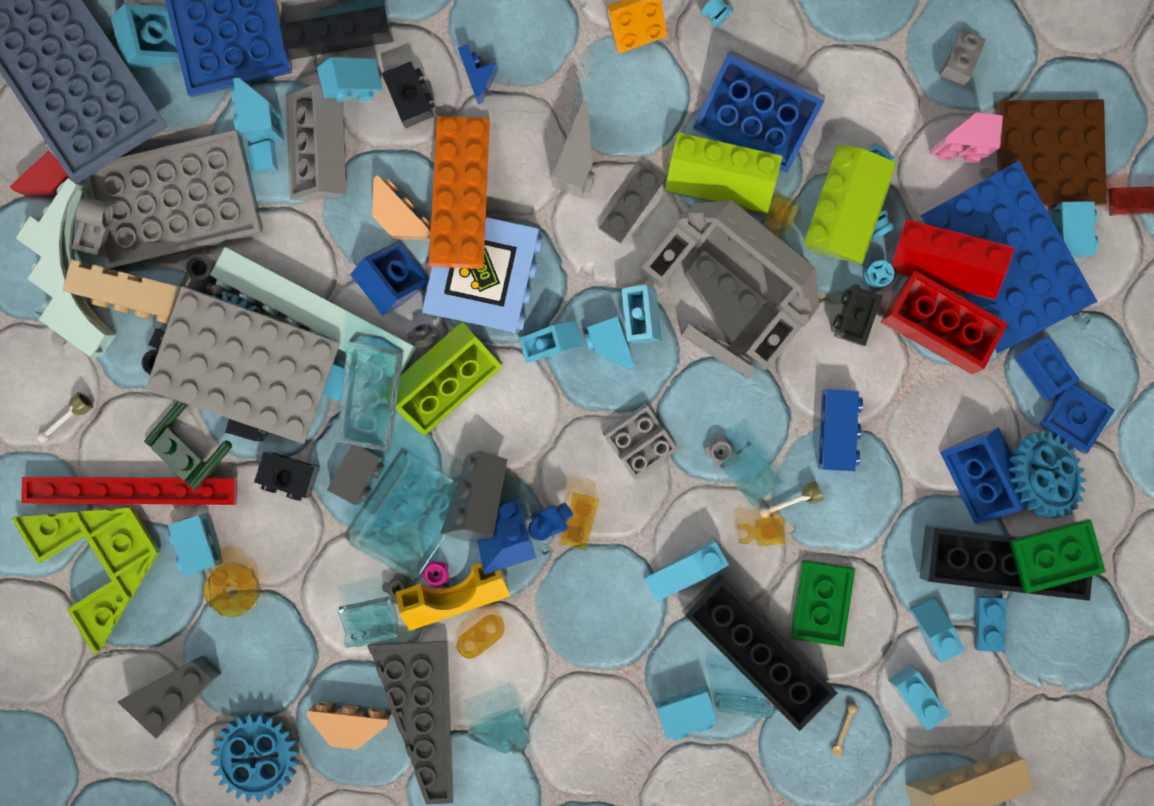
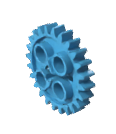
(1047, 475)
(259, 780)

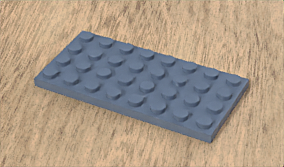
(73, 84)

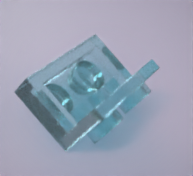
(369, 621)

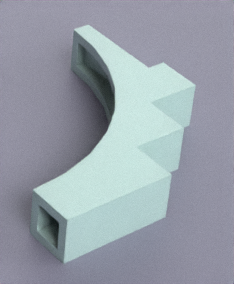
(52, 240)

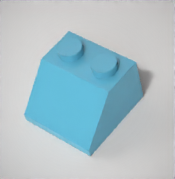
(144, 35)

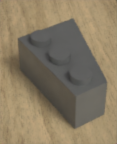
(724, 295)
(476, 498)
(167, 698)

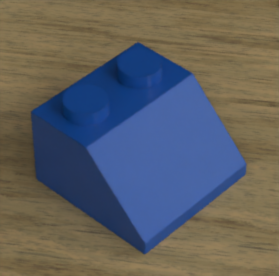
(390, 277)
(510, 541)

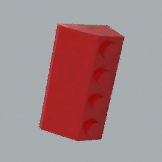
(952, 258)
(944, 323)

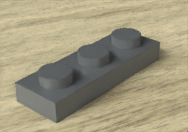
(632, 203)

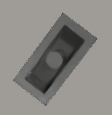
(356, 474)

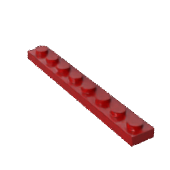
(127, 491)

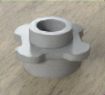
(712, 451)

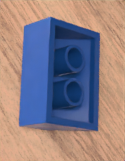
(983, 475)

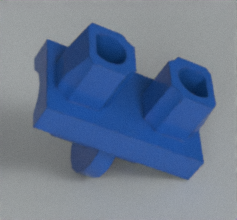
(549, 521)

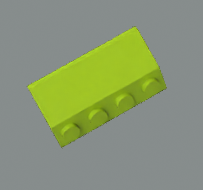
(722, 172)
(849, 204)
(444, 378)

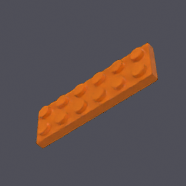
(459, 192)

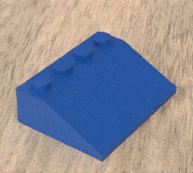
(759, 109)

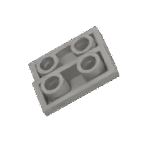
(640, 441)

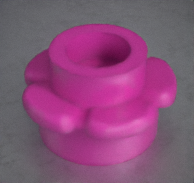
(429, 576)

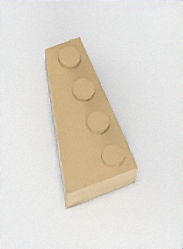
(121, 290)
(974, 785)

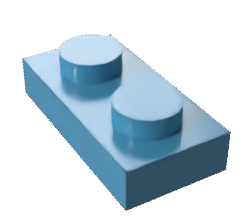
(990, 624)

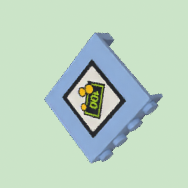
(492, 294)

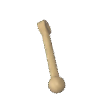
(836, 749)

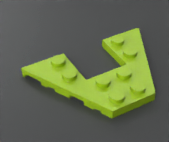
(119, 544)

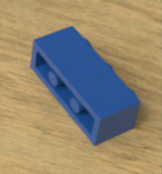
(839, 430)

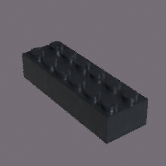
(982, 562)
(759, 652)

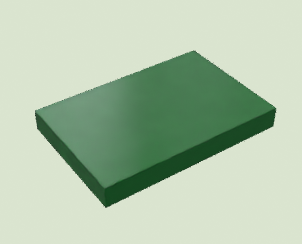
(1057, 556)
(822, 603)

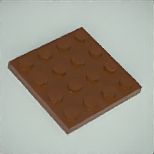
(1057, 146)

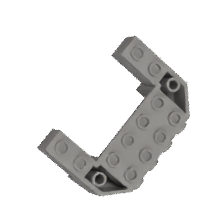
(756, 258)

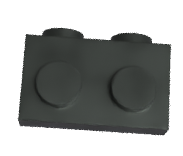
(857, 315)

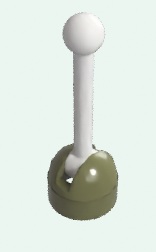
(78, 405)
(810, 494)

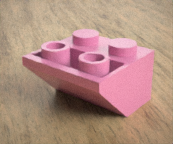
(972, 139)

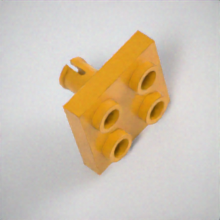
(636, 23)

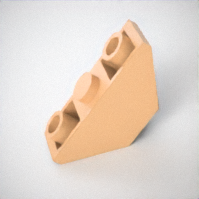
(396, 214)
(347, 725)

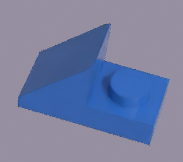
(479, 78)

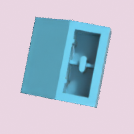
(255, 115)

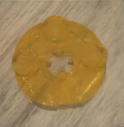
(222, 602)

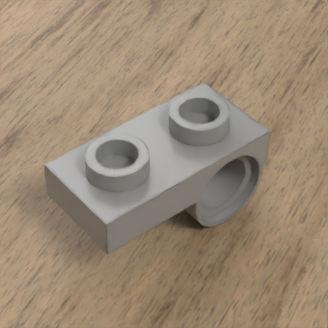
(962, 58)
(94, 225)

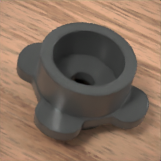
(423, 335)
(390, 587)

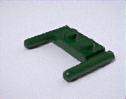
(179, 454)

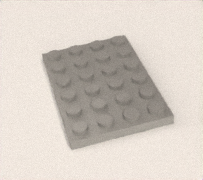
(176, 199)
(242, 365)

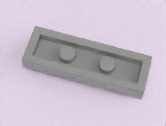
(719, 350)

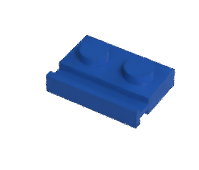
(1046, 369)

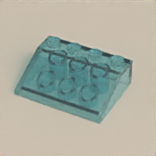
(404, 515)

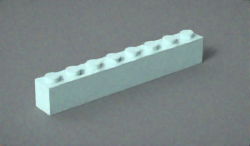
(296, 302)

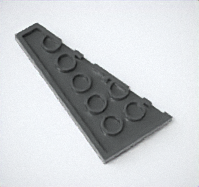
(419, 698)

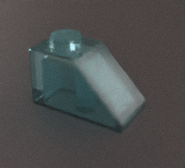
(502, 733)

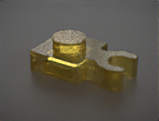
(780, 215)
(767, 531)

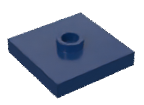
(1077, 417)

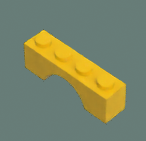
(425, 605)

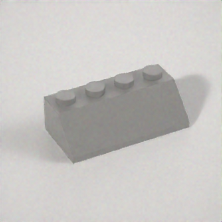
(315, 145)

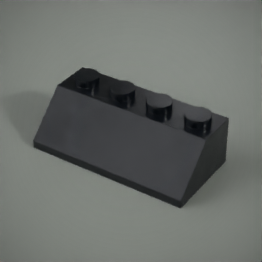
(334, 26)

